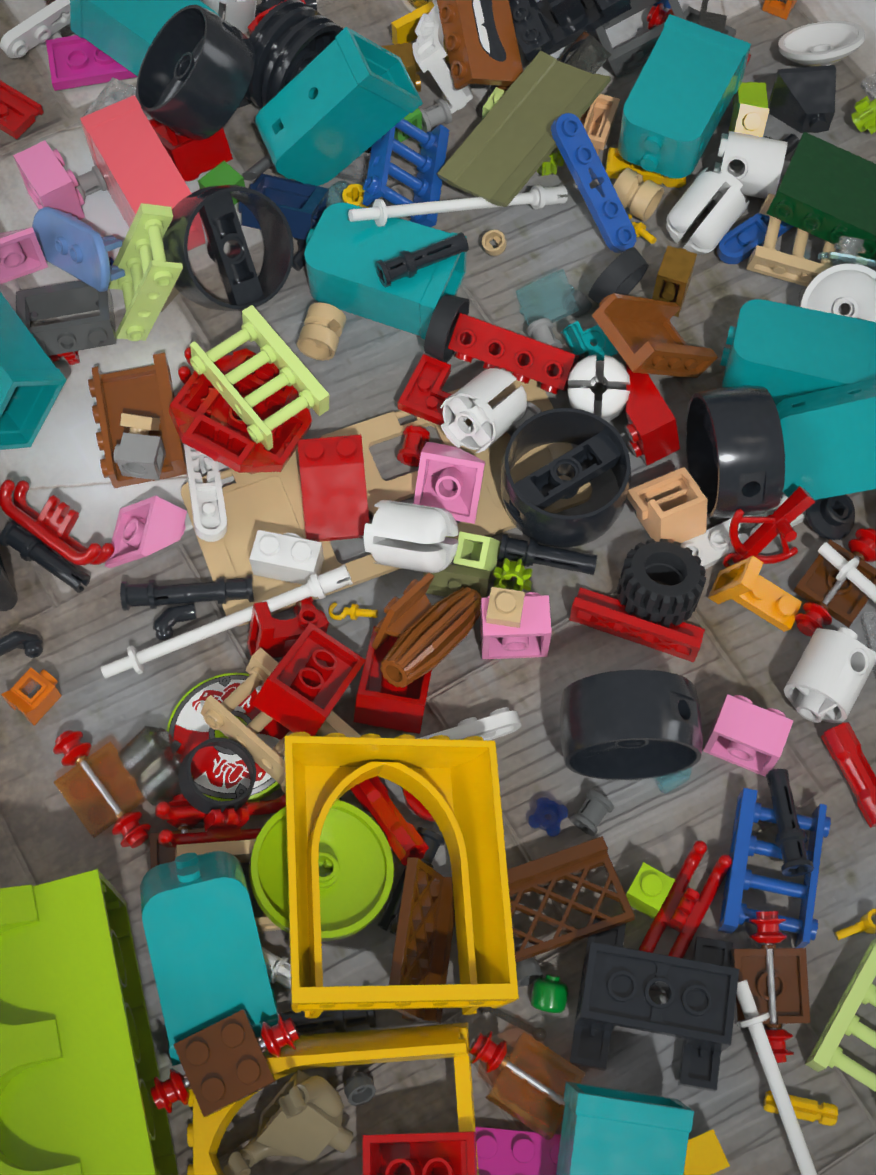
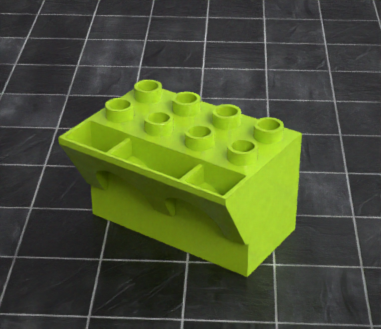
(75, 1036)

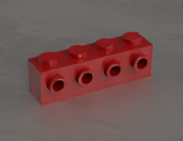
(512, 352)

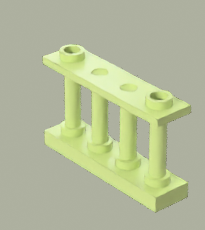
(147, 273)
(274, 351)
(844, 1021)

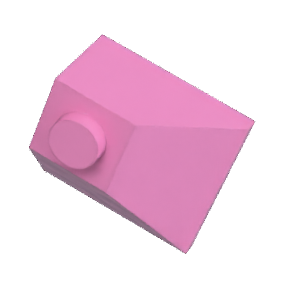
(20, 254)
(449, 480)
(145, 529)

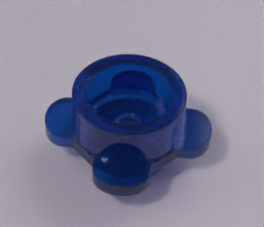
(544, 807)

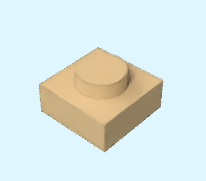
(139, 424)
(505, 607)

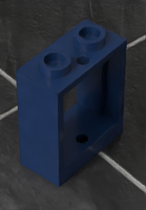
(298, 201)

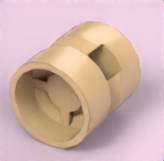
(639, 196)
(321, 331)

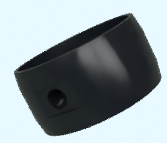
(195, 73)
(223, 225)
(736, 449)
(598, 451)
(630, 725)

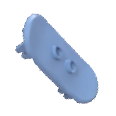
(76, 247)

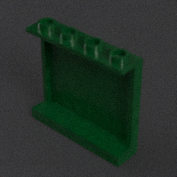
(828, 193)

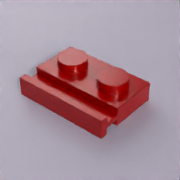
(16, 111)

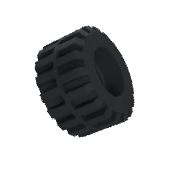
(667, 564)

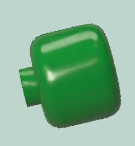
(549, 994)

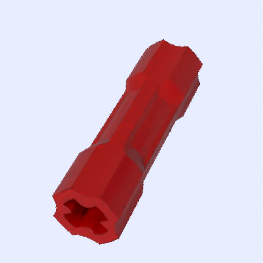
(847, 752)
(400, 834)

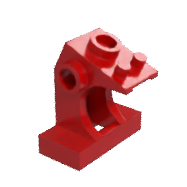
(278, 635)

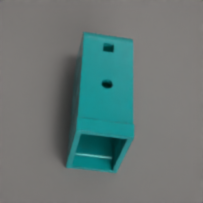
(124, 26)
(680, 97)
(336, 109)
(343, 270)
(797, 349)
(26, 382)
(830, 440)
(204, 945)
(622, 1132)

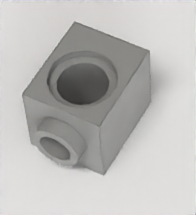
(140, 456)

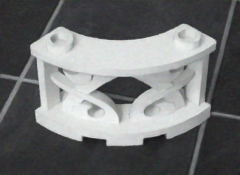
(430, 56)

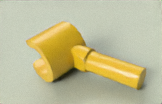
(865, 924)

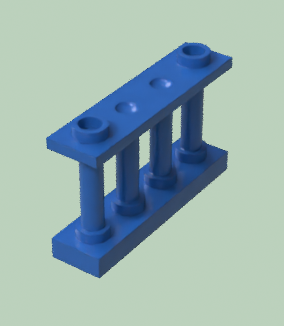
(429, 162)
(739, 878)

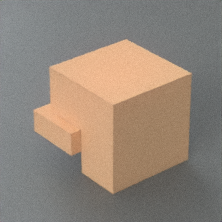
(599, 120)
(670, 507)

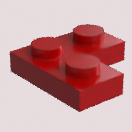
(424, 390)

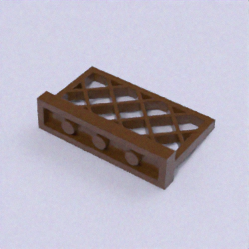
(557, 867)
(423, 934)

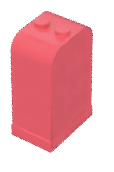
(135, 162)

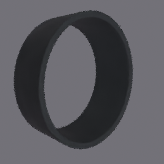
(620, 275)
(443, 325)
(198, 799)

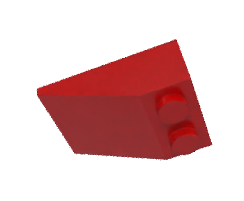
(191, 155)
(650, 420)
(333, 487)
(308, 681)
(383, 703)
(420, 1154)

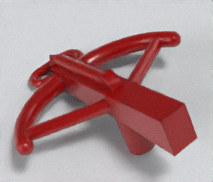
(772, 525)

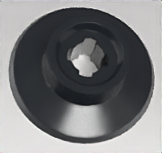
(828, 522)

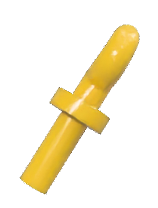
(640, 230)
(353, 611)

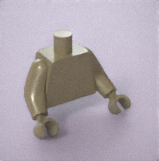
(296, 1124)

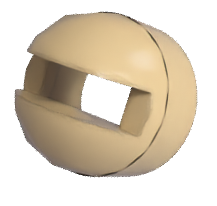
(498, 238)

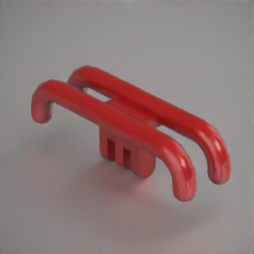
(51, 525)
(218, 825)
(687, 908)

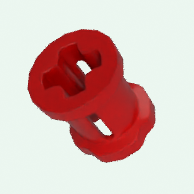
(413, 444)

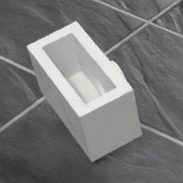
(286, 557)

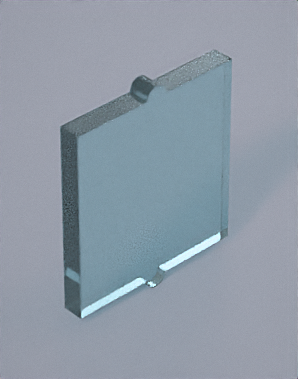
(844, 259)
(548, 298)

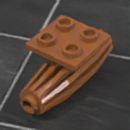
(423, 630)

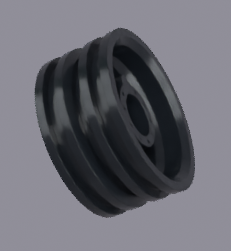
(284, 45)

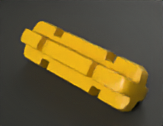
(805, 1109)

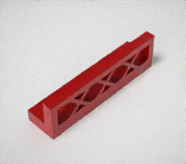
(610, 617)

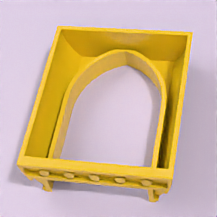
(462, 794)
(344, 1050)

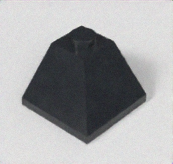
(804, 98)

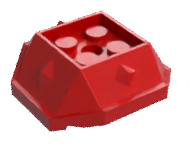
(212, 426)

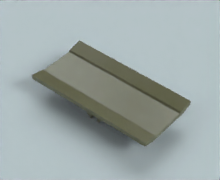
(517, 130)

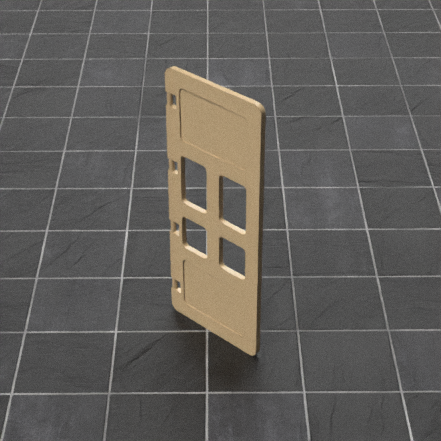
(275, 500)

